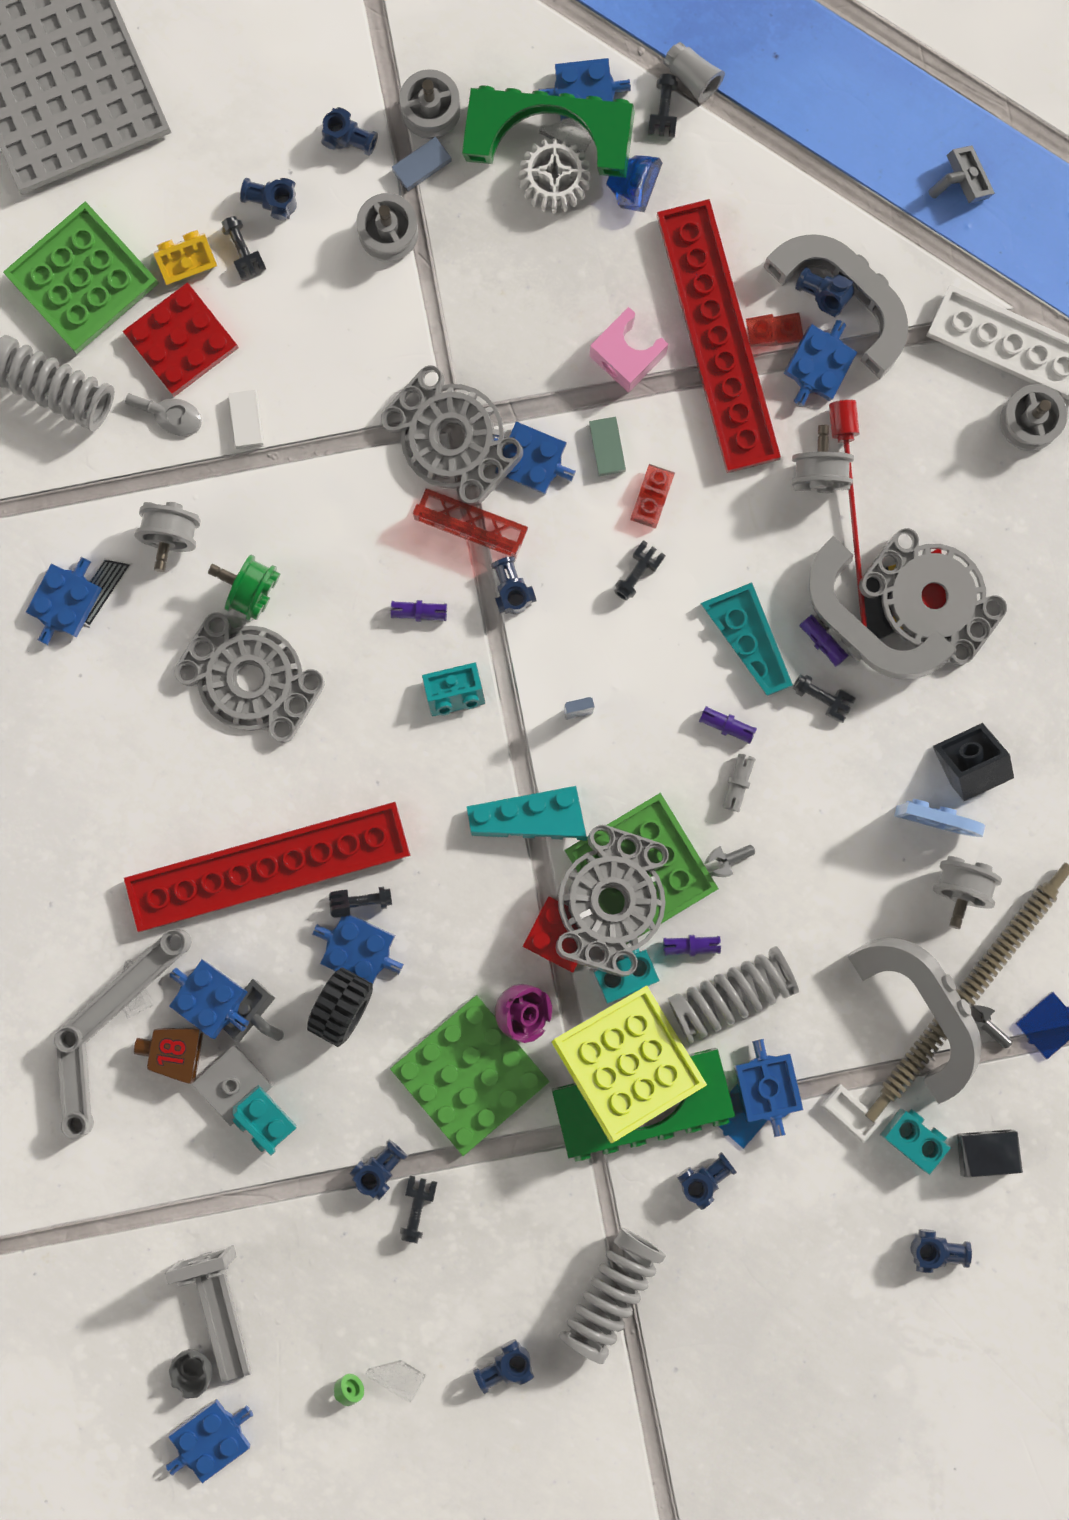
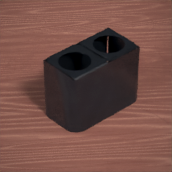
(989, 1153)

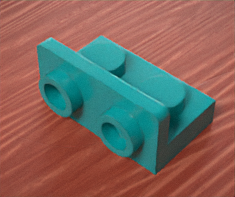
(453, 689)
(262, 1120)

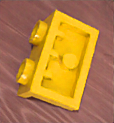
(185, 257)

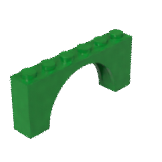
(495, 112)
(708, 1105)

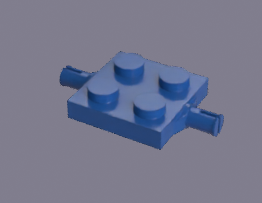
(586, 79)
(820, 362)
(540, 458)
(63, 600)
(358, 948)
(208, 999)
(768, 1087)
(209, 1440)

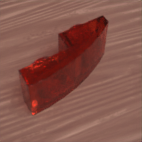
(774, 331)
(652, 496)

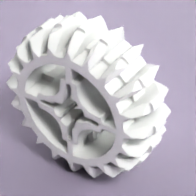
(543, 175)

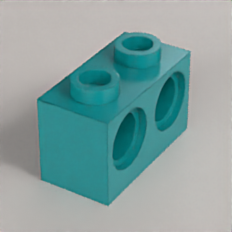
(629, 983)
(912, 1145)

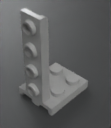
(217, 1307)

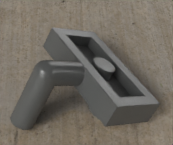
(968, 173)
(251, 1009)

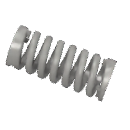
(59, 381)
(776, 968)
(646, 1255)

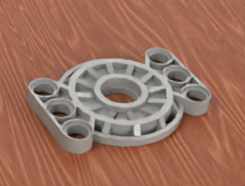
(430, 417)
(906, 587)
(222, 667)
(628, 876)

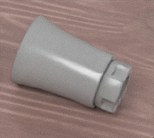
(694, 71)

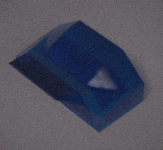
(635, 189)

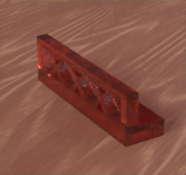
(488, 539)

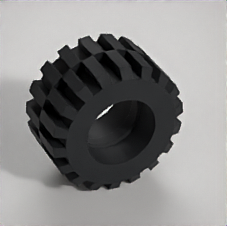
(339, 1007)

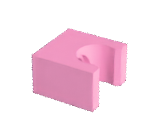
(620, 360)

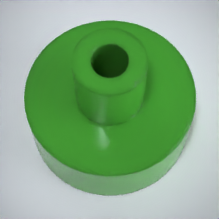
(348, 1390)

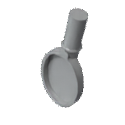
(171, 414)

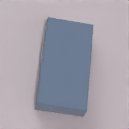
(421, 164)
(579, 708)

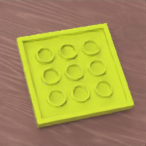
(628, 1064)

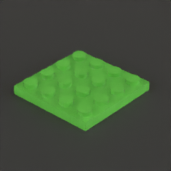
(81, 277)
(682, 876)
(469, 1075)

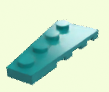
(746, 629)
(540, 814)

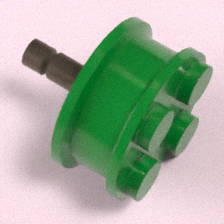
(249, 587)

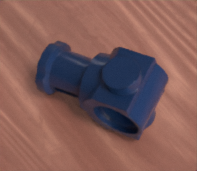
(348, 135)
(269, 194)
(829, 293)
(511, 586)
(378, 1168)
(708, 1177)
(941, 1252)
(502, 1370)

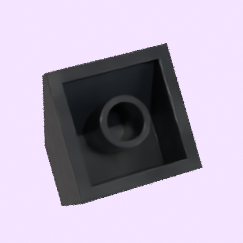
(974, 761)

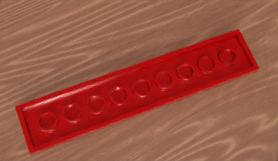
(718, 336)
(266, 867)

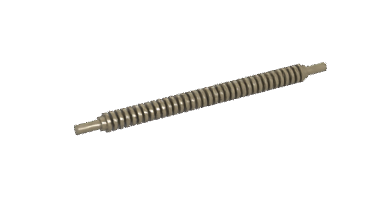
(1042, 899)

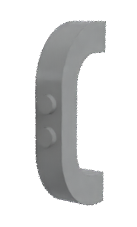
(870, 289)
(861, 641)
(943, 1001)

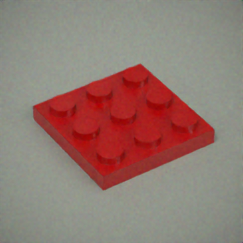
(180, 339)

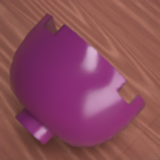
(523, 1012)

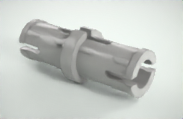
(739, 782)

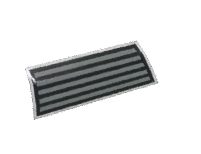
(108, 578)

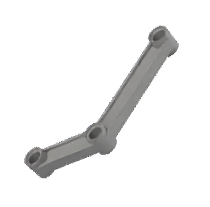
(93, 1017)

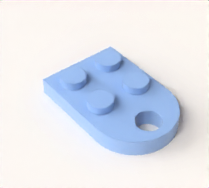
(942, 818)

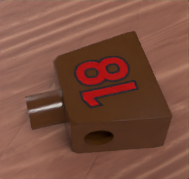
(172, 1052)

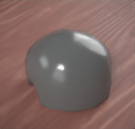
(191, 1373)

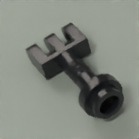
(667, 84)
(232, 226)
(625, 588)
(803, 685)
(341, 903)
(411, 1233)

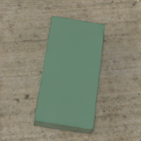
(607, 446)

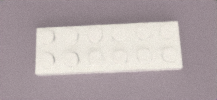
(1002, 339)

